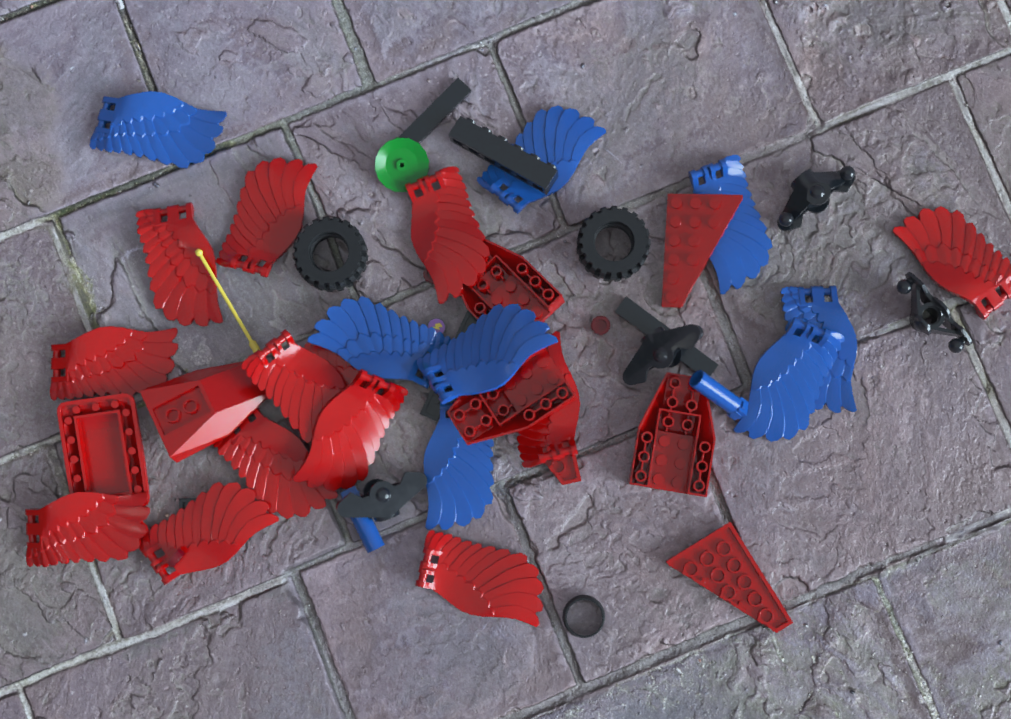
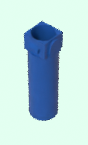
(734, 406)
(365, 527)

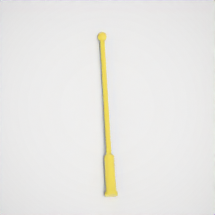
(253, 345)

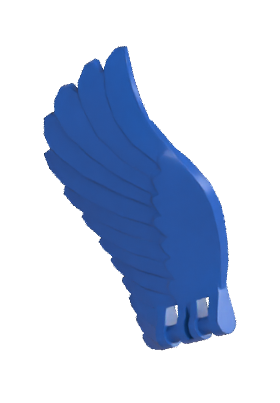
(157, 128)
(555, 138)
(744, 242)
(830, 315)
(377, 339)
(485, 353)
(789, 381)
(456, 475)

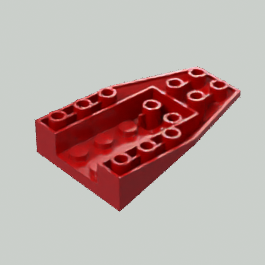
(511, 281)
(522, 402)
(201, 407)
(675, 440)

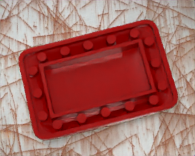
(103, 445)

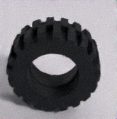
(618, 219)
(323, 230)

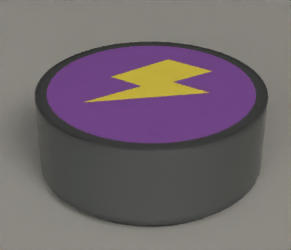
(438, 324)

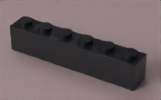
(503, 154)

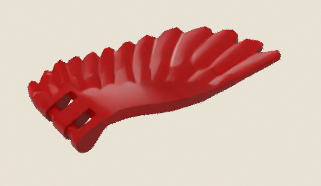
(295, 381)

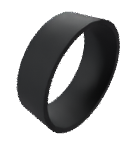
(578, 598)

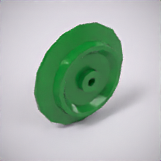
(392, 155)

